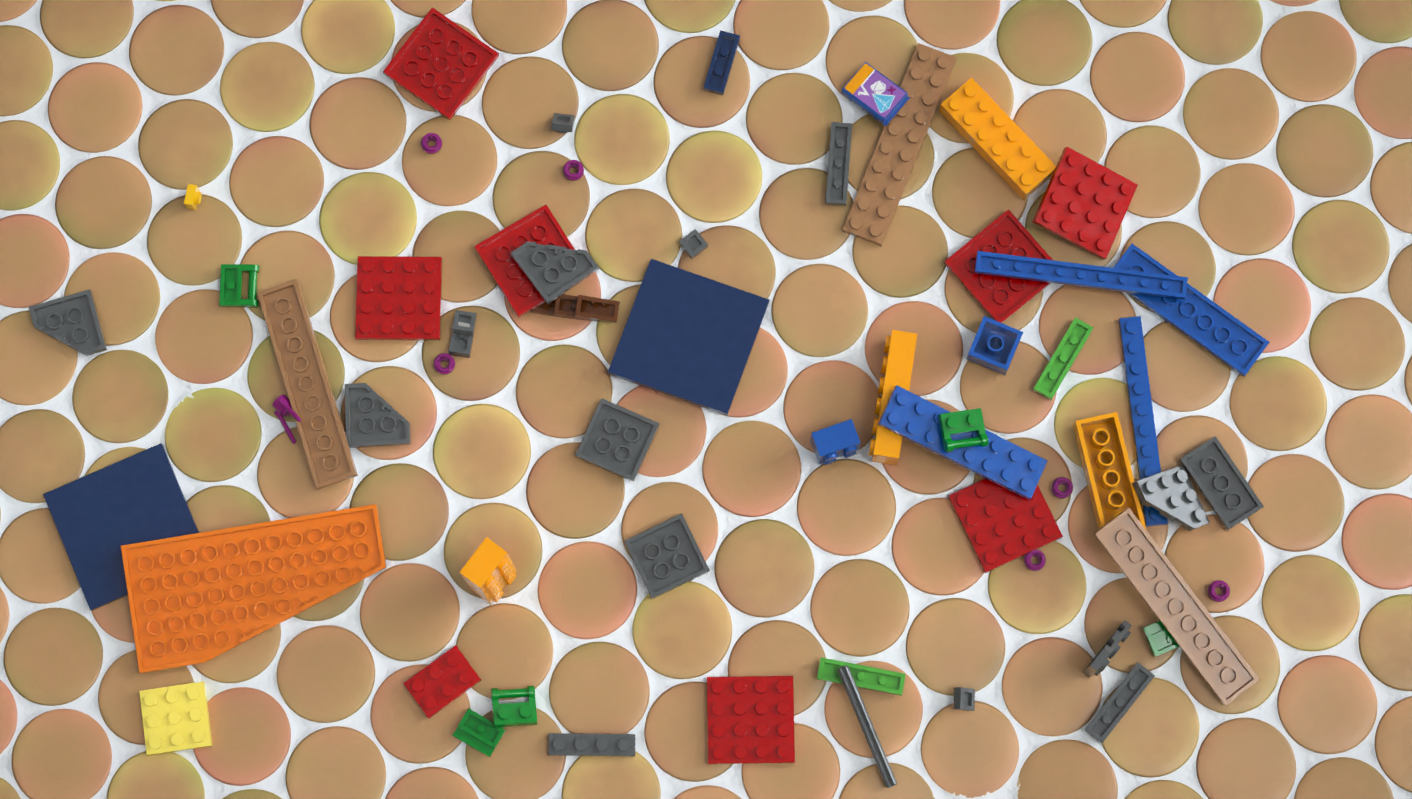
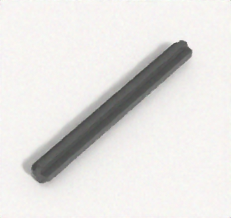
(867, 726)

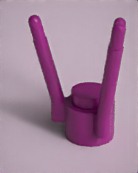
(283, 407)

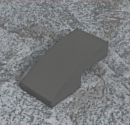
(462, 333)

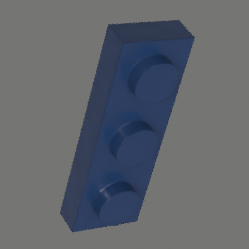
(721, 62)

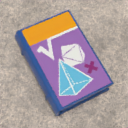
(875, 94)

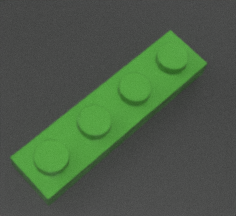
(1063, 358)
(864, 676)

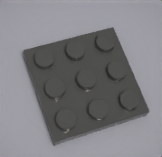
(617, 440)
(666, 556)

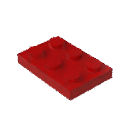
(442, 682)

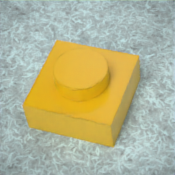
(192, 197)

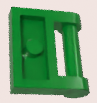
(231, 285)
(959, 423)
(514, 713)

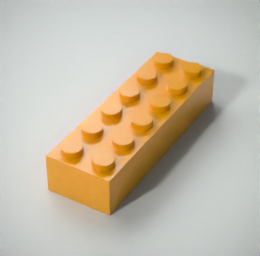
(997, 139)
(898, 372)
(1107, 467)
(489, 571)

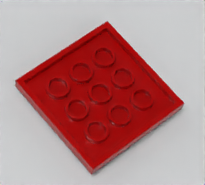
(441, 63)
(1085, 203)
(496, 255)
(998, 294)
(398, 298)
(1003, 523)
(750, 720)

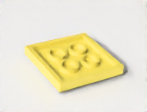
(175, 718)

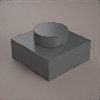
(563, 122)
(693, 244)
(964, 699)

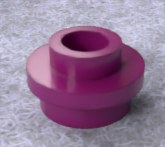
(431, 137)
(573, 164)
(444, 357)
(1062, 481)
(1035, 553)
(1223, 586)

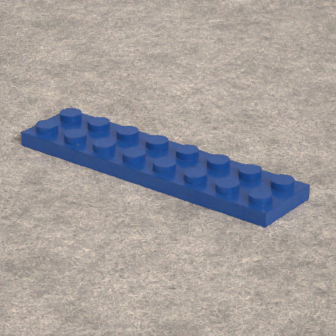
(1199, 317)
(998, 462)

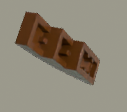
(580, 308)

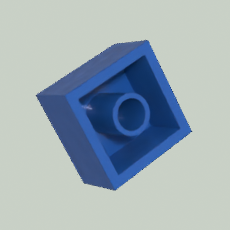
(994, 345)
(835, 442)

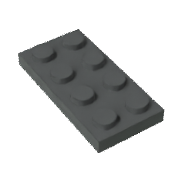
(1221, 483)

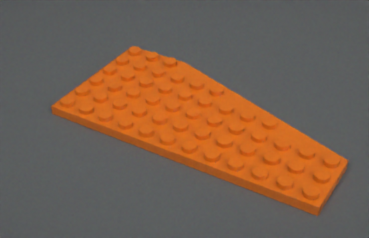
(227, 585)

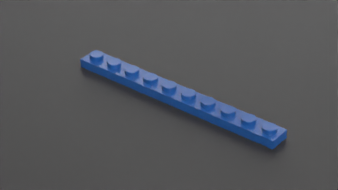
(1081, 275)
(1141, 407)

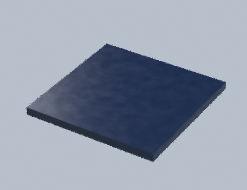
(688, 337)
(115, 508)

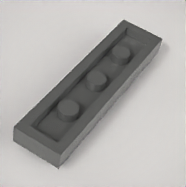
(838, 164)
(1119, 702)
(591, 744)

